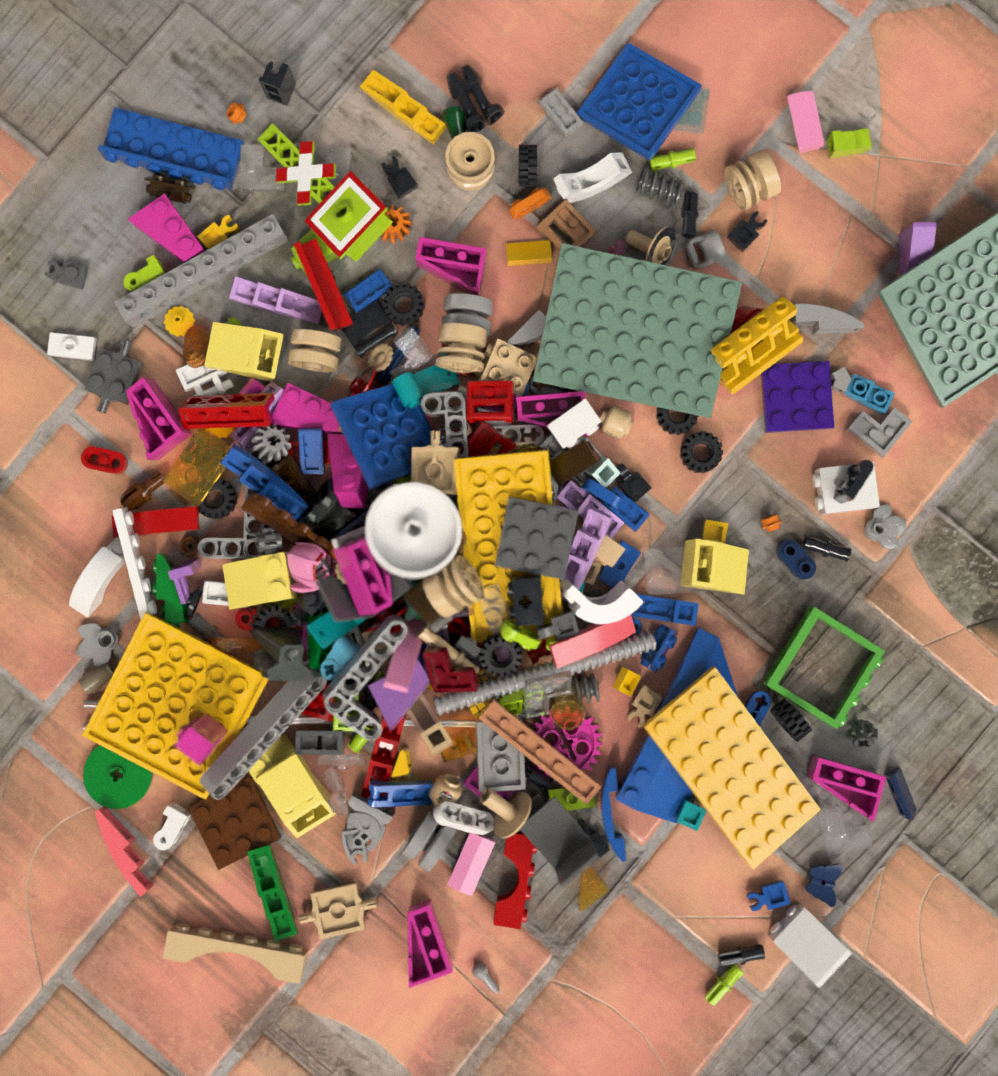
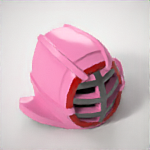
(303, 563)

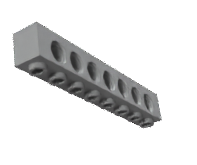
(201, 271)

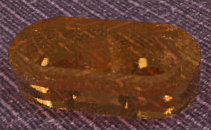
(195, 341)

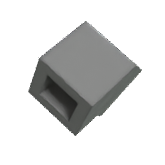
(840, 380)

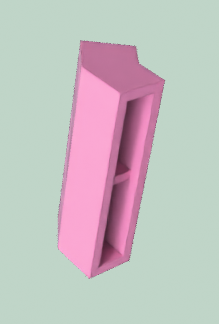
(806, 121)
(471, 863)

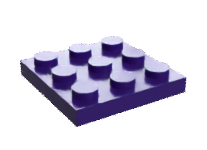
(797, 397)

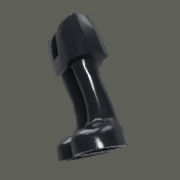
(461, 91)

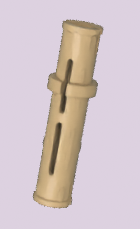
(434, 640)

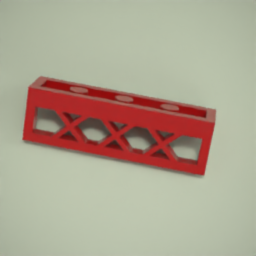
(323, 285)
(226, 411)

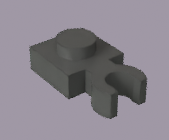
(70, 274)
(468, 647)

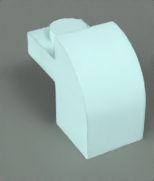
(603, 471)

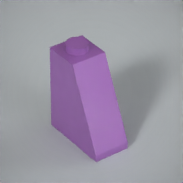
(916, 244)
(396, 703)

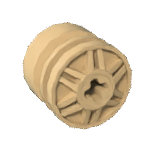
(752, 180)
(461, 342)
(454, 587)

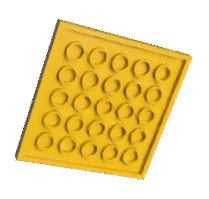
(162, 688)

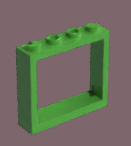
(791, 649)

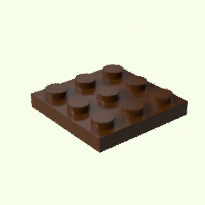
(235, 823)

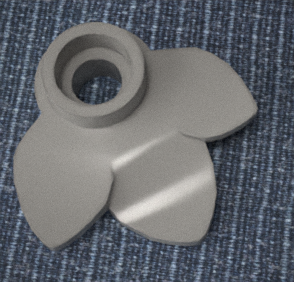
(887, 526)
(94, 643)

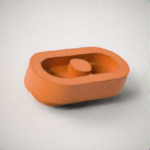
(523, 207)

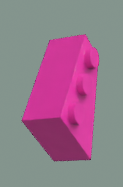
(167, 228)
(453, 263)
(546, 408)
(304, 410)
(156, 417)
(347, 477)
(364, 577)
(200, 738)
(850, 784)
(427, 947)

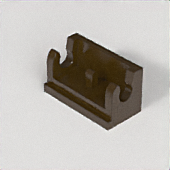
(573, 462)
(292, 474)

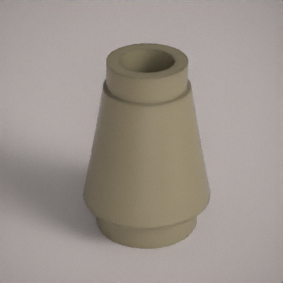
(96, 679)

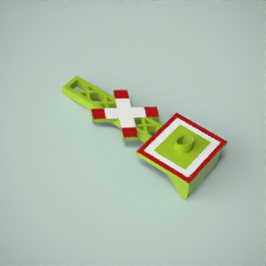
(364, 215)

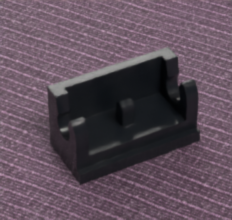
(278, 86)

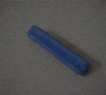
(384, 376)

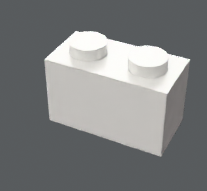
(574, 424)

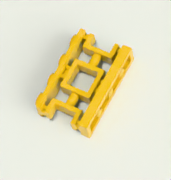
(746, 363)

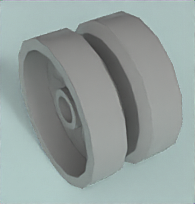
(468, 310)
(427, 840)

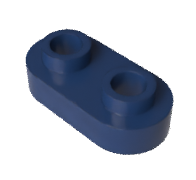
(796, 560)

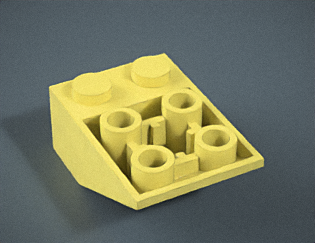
(244, 351)
(714, 566)
(296, 794)

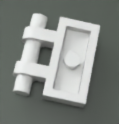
(195, 377)

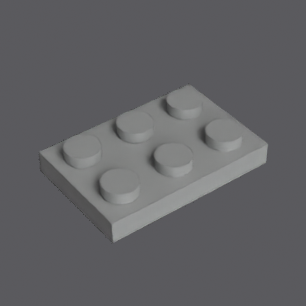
(498, 762)

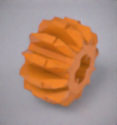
(402, 224)

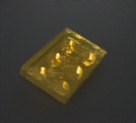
(198, 466)

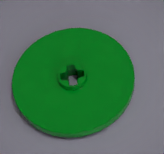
(104, 786)

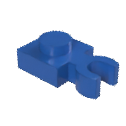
(773, 896)

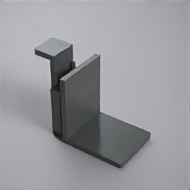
(340, 600)
(559, 838)

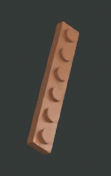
(539, 751)

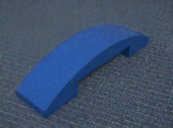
(667, 610)
(610, 785)

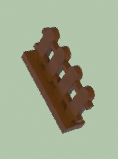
(281, 521)

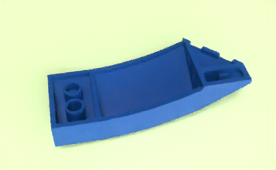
(651, 780)

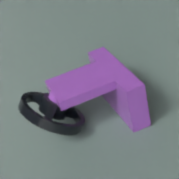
(178, 574)

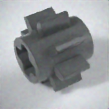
(268, 541)
(862, 734)

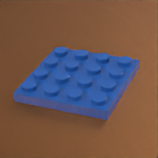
(639, 101)
(382, 433)

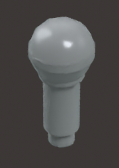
(481, 972)

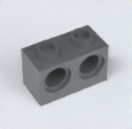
(320, 742)

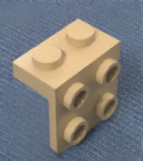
(506, 363)

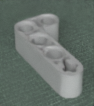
(450, 416)

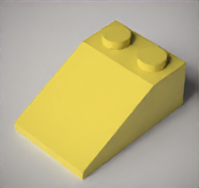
(258, 581)

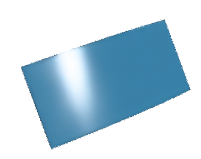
(869, 395)

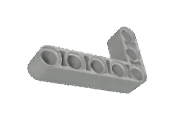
(244, 544)
(362, 675)

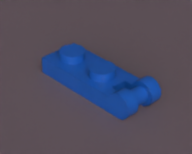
(399, 793)

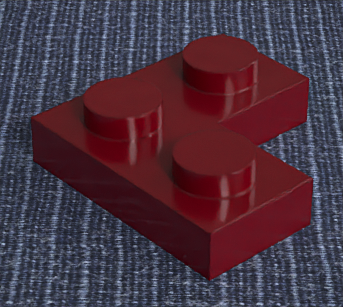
(445, 676)

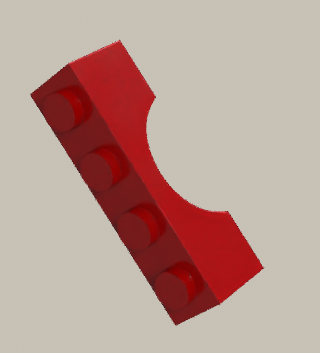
(510, 907)

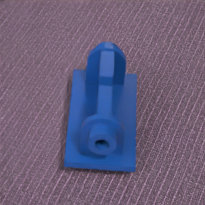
(665, 641)

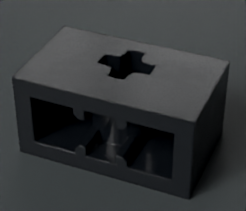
(526, 613)

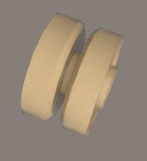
(470, 161)
(314, 350)

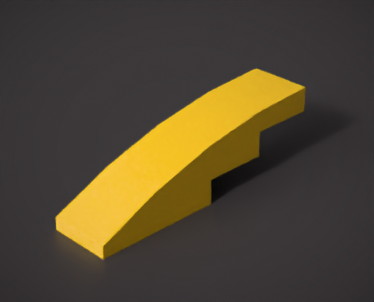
(403, 107)

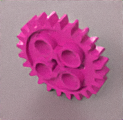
(583, 733)

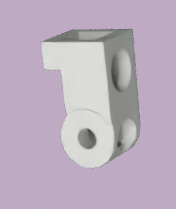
(173, 826)

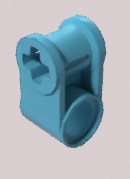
(338, 658)

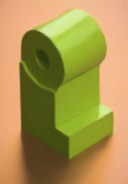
(848, 142)
(145, 275)

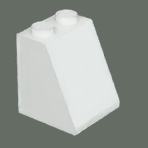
(809, 944)

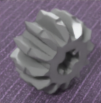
(273, 435)

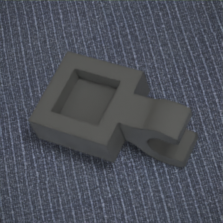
(562, 626)

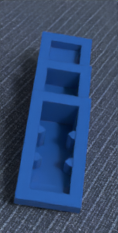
(264, 481)

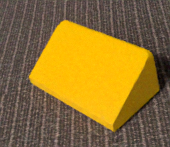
(528, 253)
(403, 763)

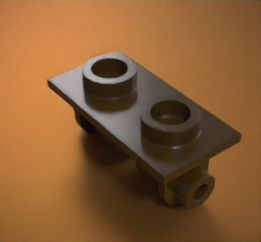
(178, 189)

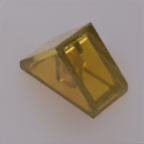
(462, 746)
(591, 888)

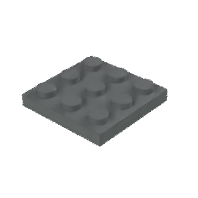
(536, 537)

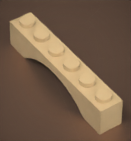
(421, 713)
(283, 961)

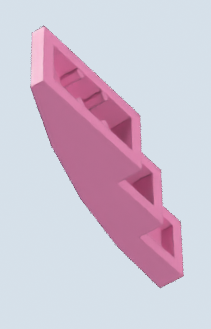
(405, 658)

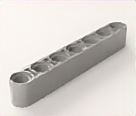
(261, 733)

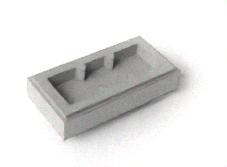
(560, 112)

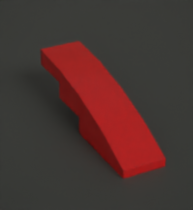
(163, 521)
(383, 755)

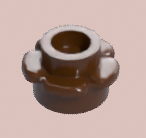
(184, 546)

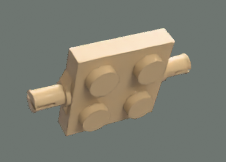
(435, 465)
(338, 910)

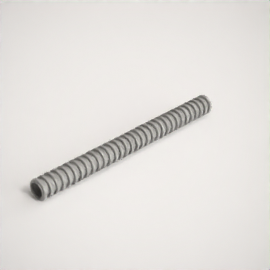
(514, 682)

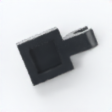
(633, 485)
(311, 604)

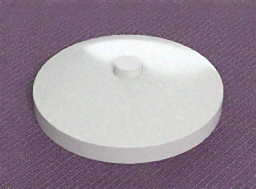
(413, 530)

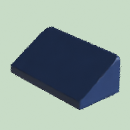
(901, 793)

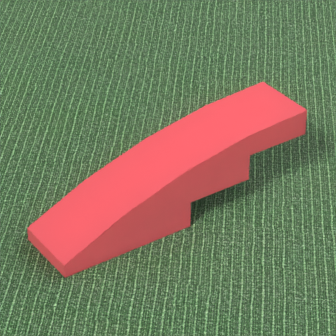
(590, 641)
(118, 842)

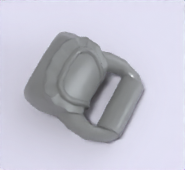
(711, 247)

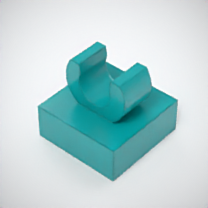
(690, 815)

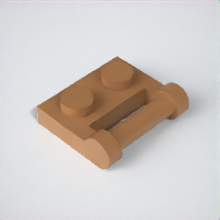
(570, 223)

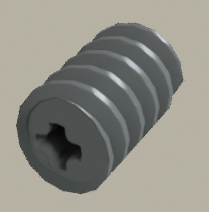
(661, 187)
(584, 688)

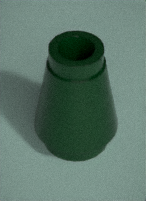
(454, 121)

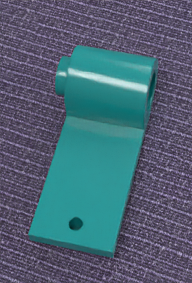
(415, 386)
(327, 631)

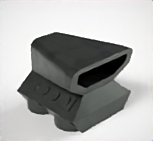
(325, 512)
(280, 654)

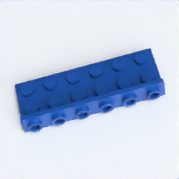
(172, 149)

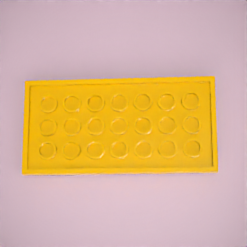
(482, 497)
(731, 767)

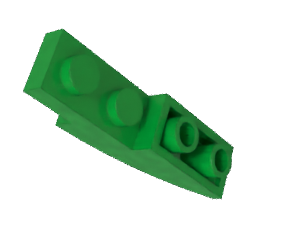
(165, 589)

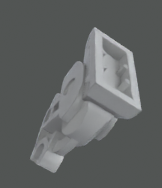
(362, 825)

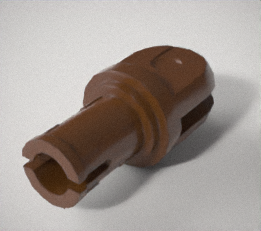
(141, 492)

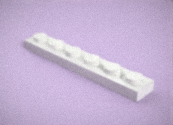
(135, 563)

